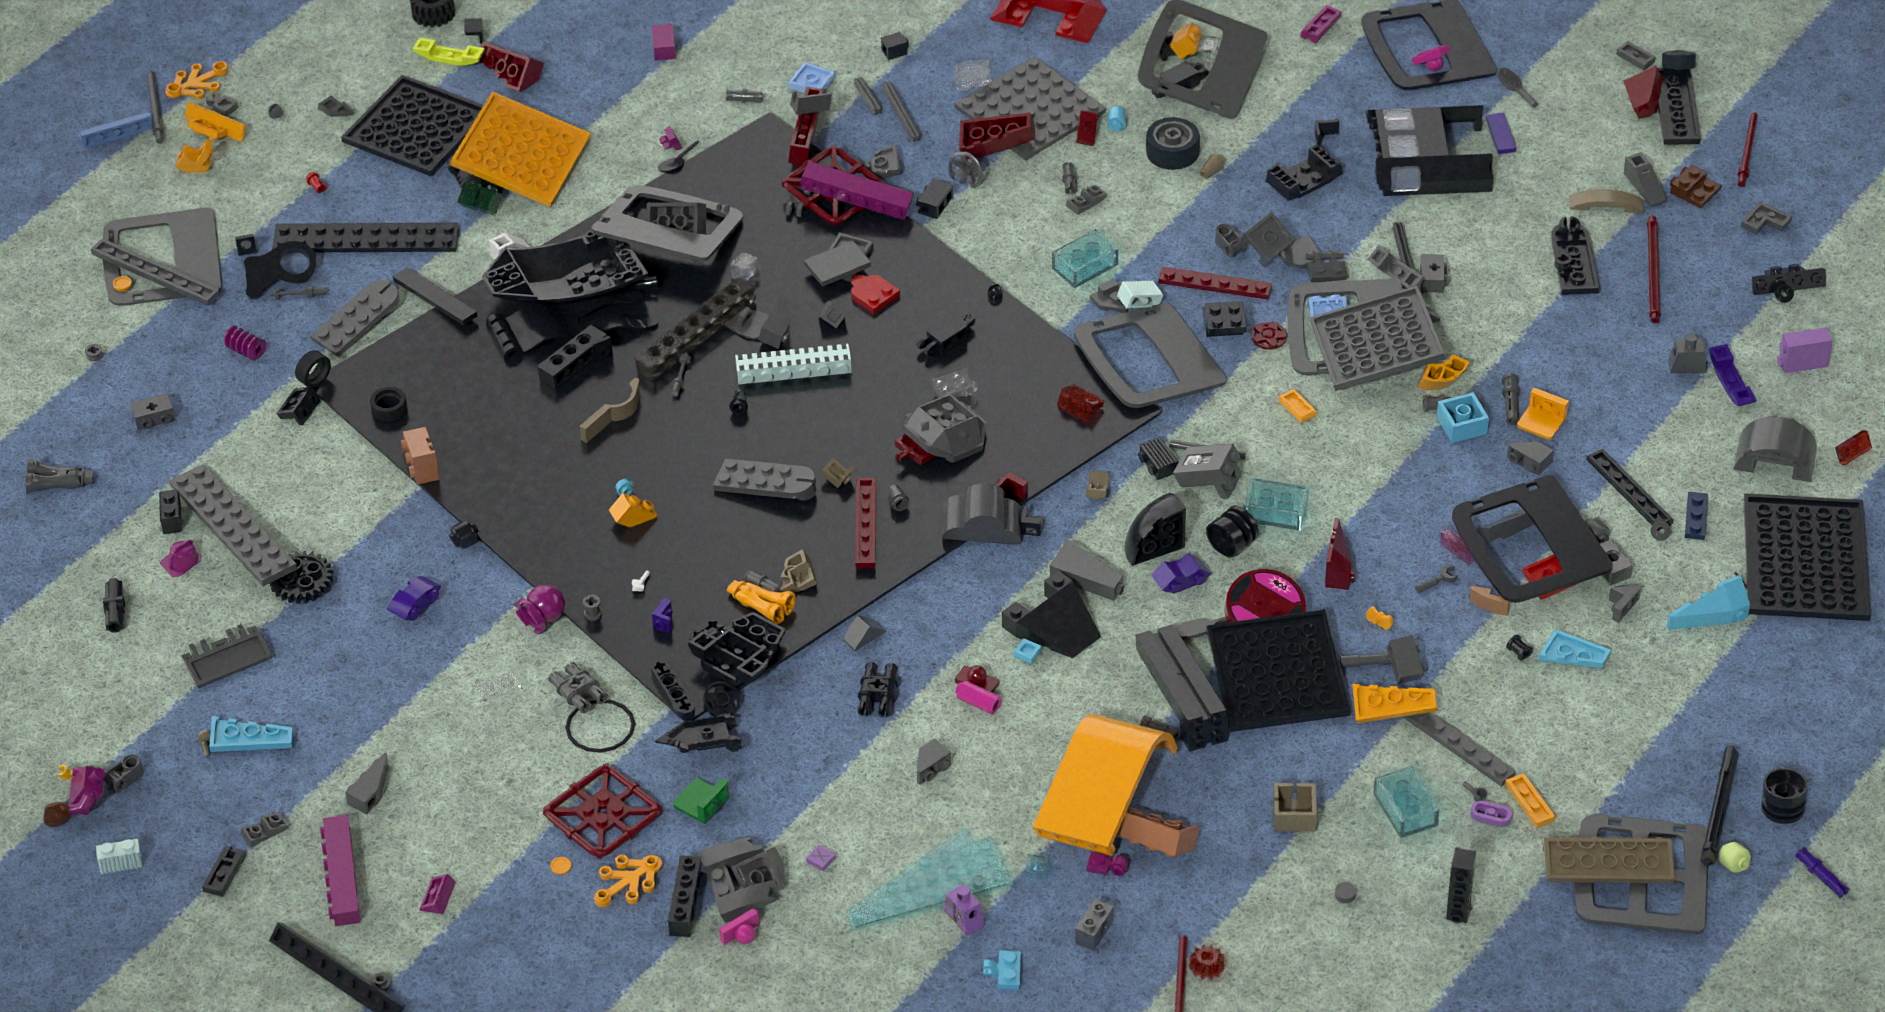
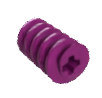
(244, 343)

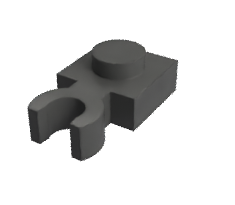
(222, 105)

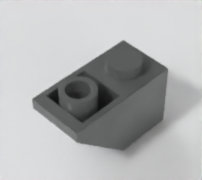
(1531, 455)
(931, 760)

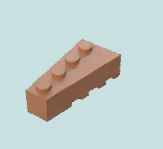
(1157, 833)

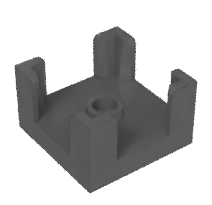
(1268, 238)

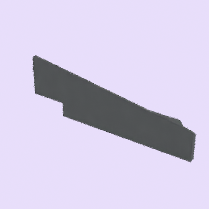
(1506, 526)

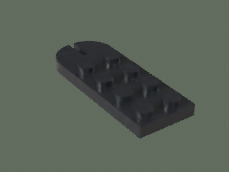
(1582, 275)

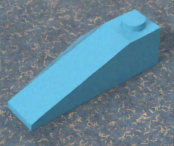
(1721, 606)

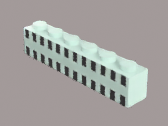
(793, 364)

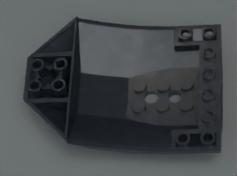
(556, 270)

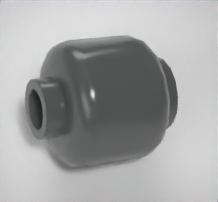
(1599, 529)

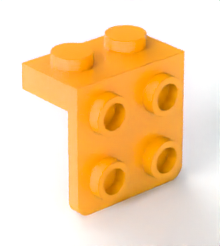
(1544, 414)

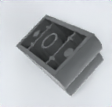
(982, 516)

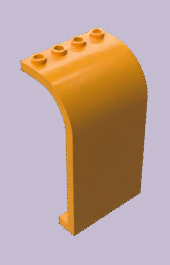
(1097, 782)

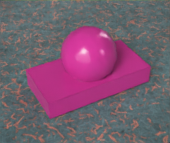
(1432, 57)
(740, 928)

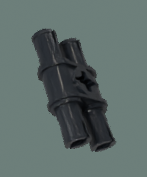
(877, 689)

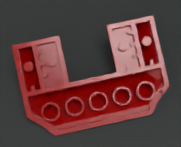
(1078, 24)

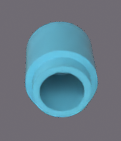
(1116, 118)

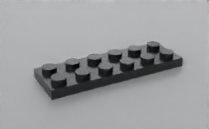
(1678, 108)

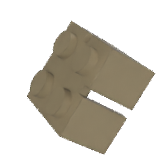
(1298, 813)

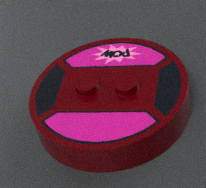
(1263, 595)

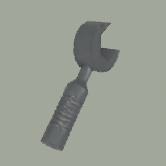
(1434, 581)

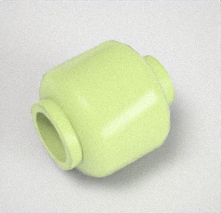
(1734, 857)

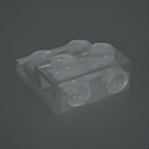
(973, 74)

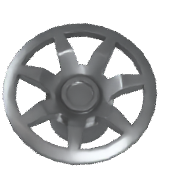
(968, 168)

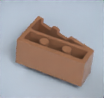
(420, 455)

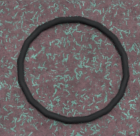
(603, 749)

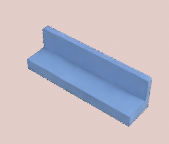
(115, 130)

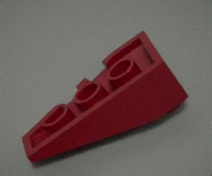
(1338, 561)

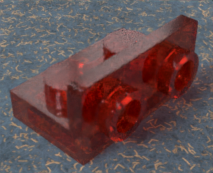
(1079, 401)

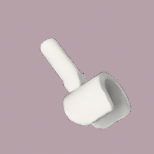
(638, 585)

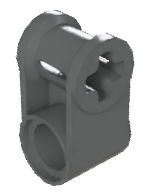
(1229, 240)
(124, 772)

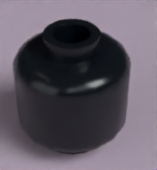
(463, 534)

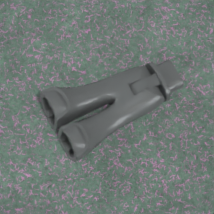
(46, 477)

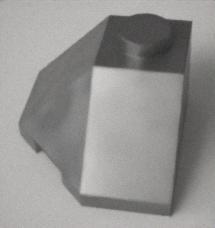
(761, 868)

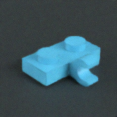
(1007, 969)

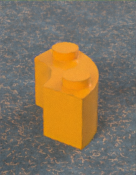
(1442, 374)

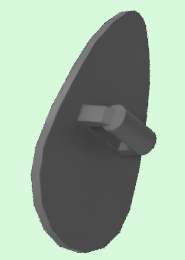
(748, 323)

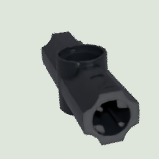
(114, 605)

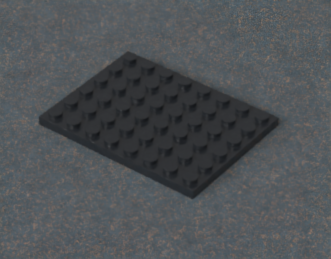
(1806, 557)

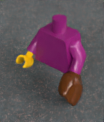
(84, 793)

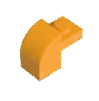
(195, 160)

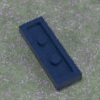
(1696, 515)

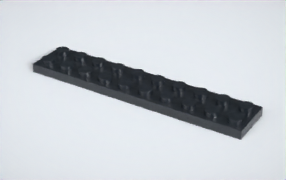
(370, 236)

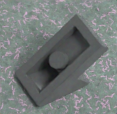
(1623, 599)

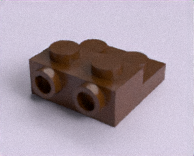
(1694, 186)

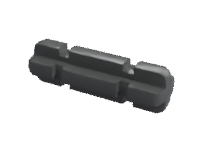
(1147, 721)

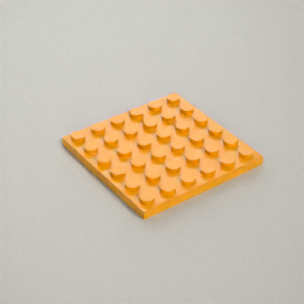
(520, 149)

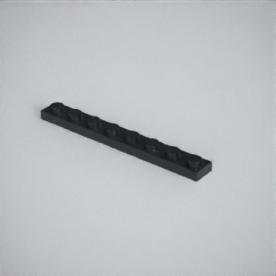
(333, 970)

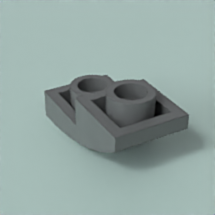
(1088, 198)
(268, 827)

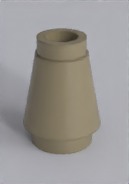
(1212, 166)

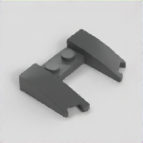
(730, 901)

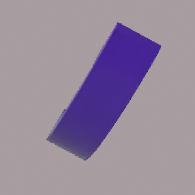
(1729, 377)

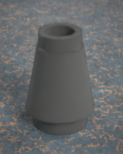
(898, 498)

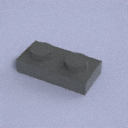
(1635, 55)

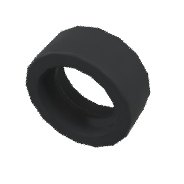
(305, 365)
(386, 394)

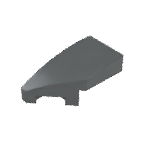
(334, 108)

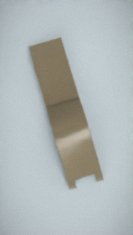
(609, 413)

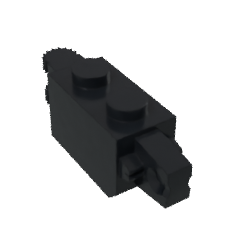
(1182, 75)
(946, 334)

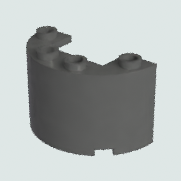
(1777, 442)

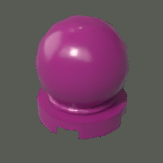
(542, 606)

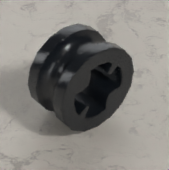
(1563, 266)

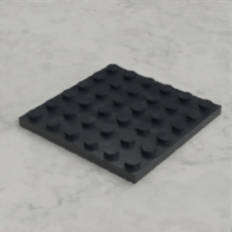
(414, 125)
(1277, 670)

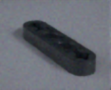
(670, 690)

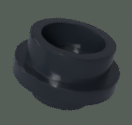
(1784, 288)

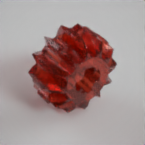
(1207, 962)

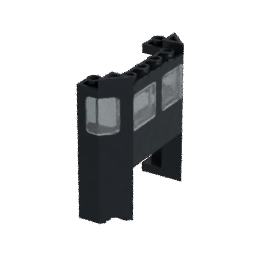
(1416, 155)

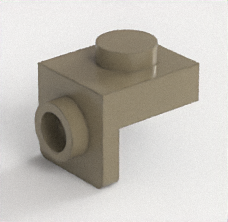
(837, 473)
(1097, 485)

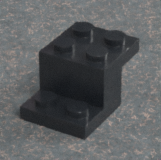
(1224, 319)

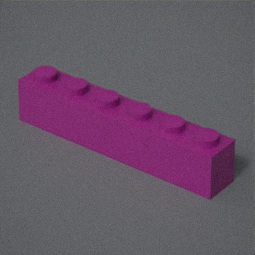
(856, 190)
(341, 870)

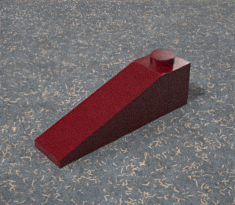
(513, 68)

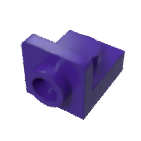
(662, 616)

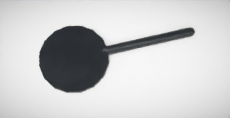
(675, 163)

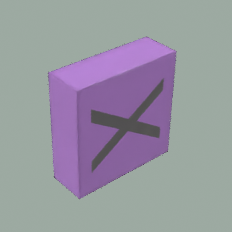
(820, 858)

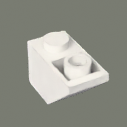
(499, 242)

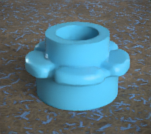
(624, 486)

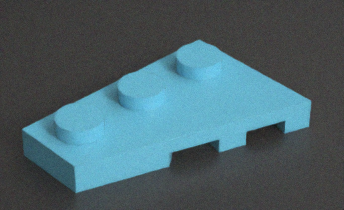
(1574, 651)

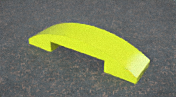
(428, 49)

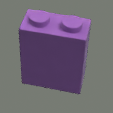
(1805, 350)

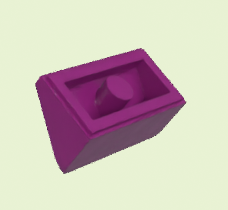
(438, 894)

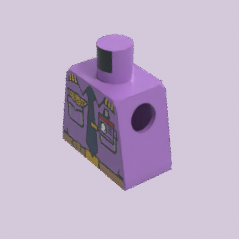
(964, 910)

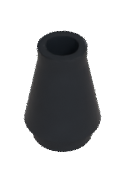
(739, 403)

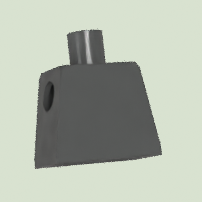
(1688, 356)

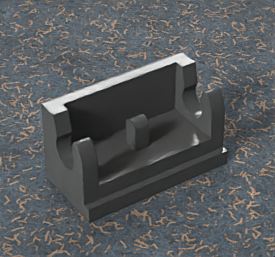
(811, 103)

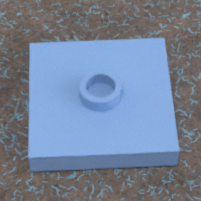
(811, 76)

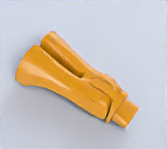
(768, 603)

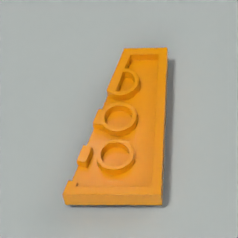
(1382, 703)

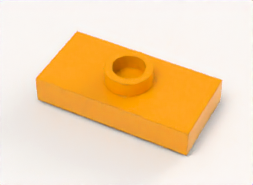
(1297, 406)

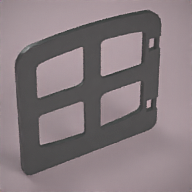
(1693, 877)

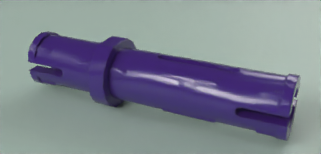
(1827, 877)

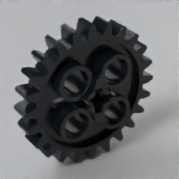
(306, 582)

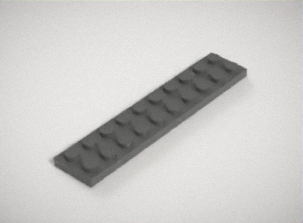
(233, 525)

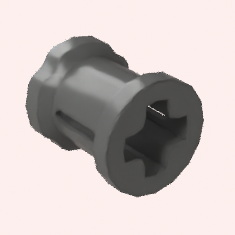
(592, 609)

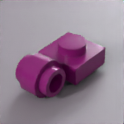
(1101, 863)

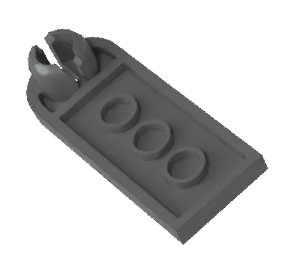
(357, 317)
(766, 479)

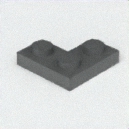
(1765, 215)

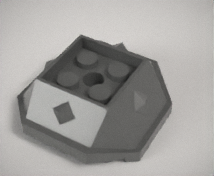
(946, 428)

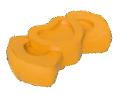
(1379, 618)

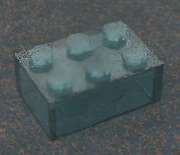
(1084, 258)
(1276, 503)
(1406, 802)

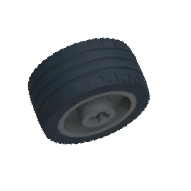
(1172, 143)

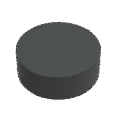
(1345, 892)

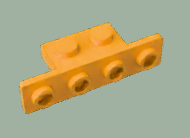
(212, 123)

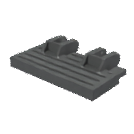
(226, 657)

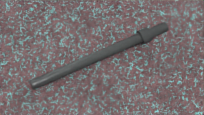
(157, 127)

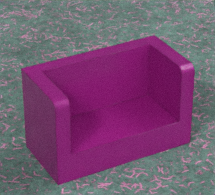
(663, 42)

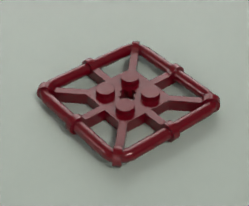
(857, 167)
(602, 822)

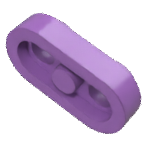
(1491, 813)

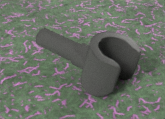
(1476, 792)

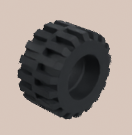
(432, 12)

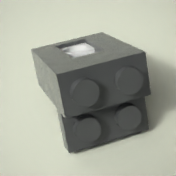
(1209, 466)

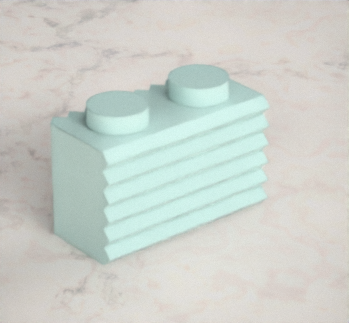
(1139, 294)
(119, 856)

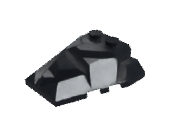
(738, 650)

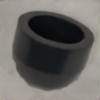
(995, 292)

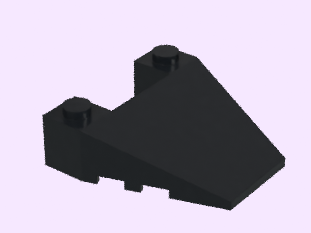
(1056, 623)

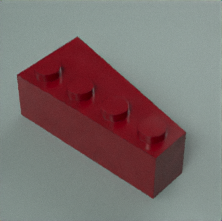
(995, 133)

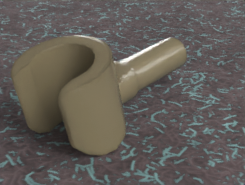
(204, 737)

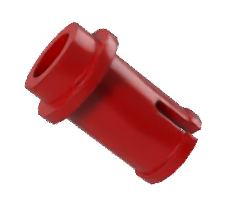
(314, 180)

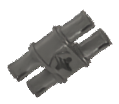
(578, 687)

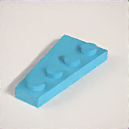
(242, 736)

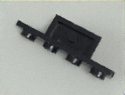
(1794, 276)

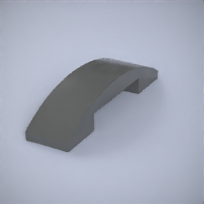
(1395, 268)

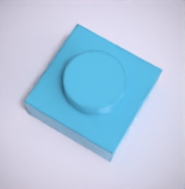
(1027, 651)

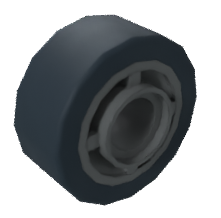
(1678, 59)

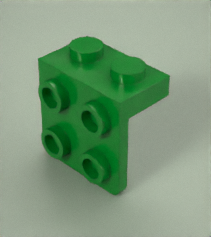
(702, 800)

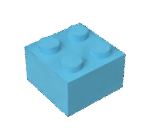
(1462, 417)

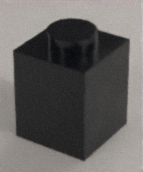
(894, 45)

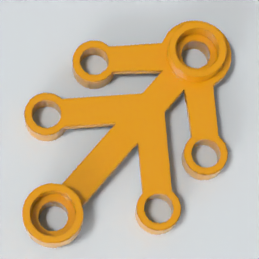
(177, 89)
(628, 878)

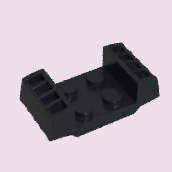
(1306, 176)

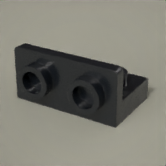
(299, 405)

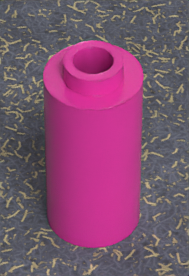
(978, 697)

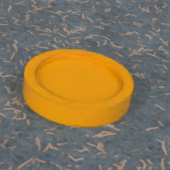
(122, 283)
(560, 865)

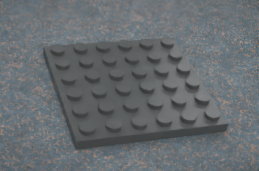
(1037, 90)
(1377, 338)

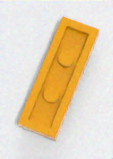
(1530, 800)

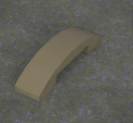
(1606, 198)

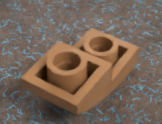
(1481, 597)

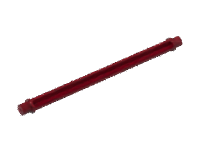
(1652, 226)

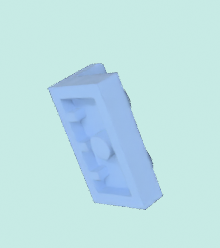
(1319, 305)

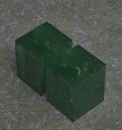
(478, 197)

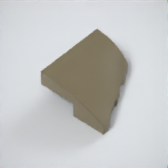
(798, 573)

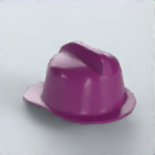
(181, 558)

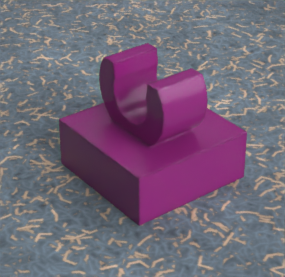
(670, 140)

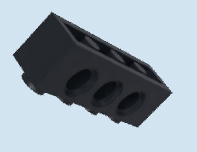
(569, 358)
(1461, 885)
(685, 896)

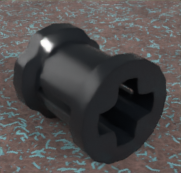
(1519, 647)

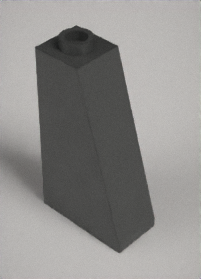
(1087, 571)

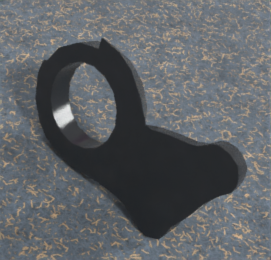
(265, 269)

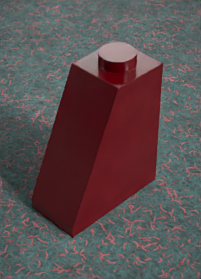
(1644, 91)

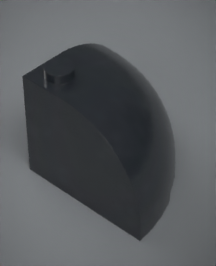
(1156, 530)

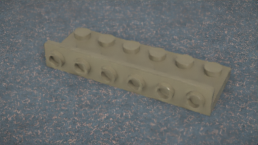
(1608, 860)

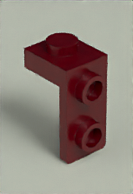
(1014, 485)

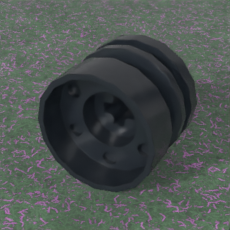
(1232, 531)
(1784, 795)

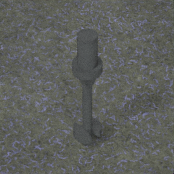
(310, 291)
(678, 382)

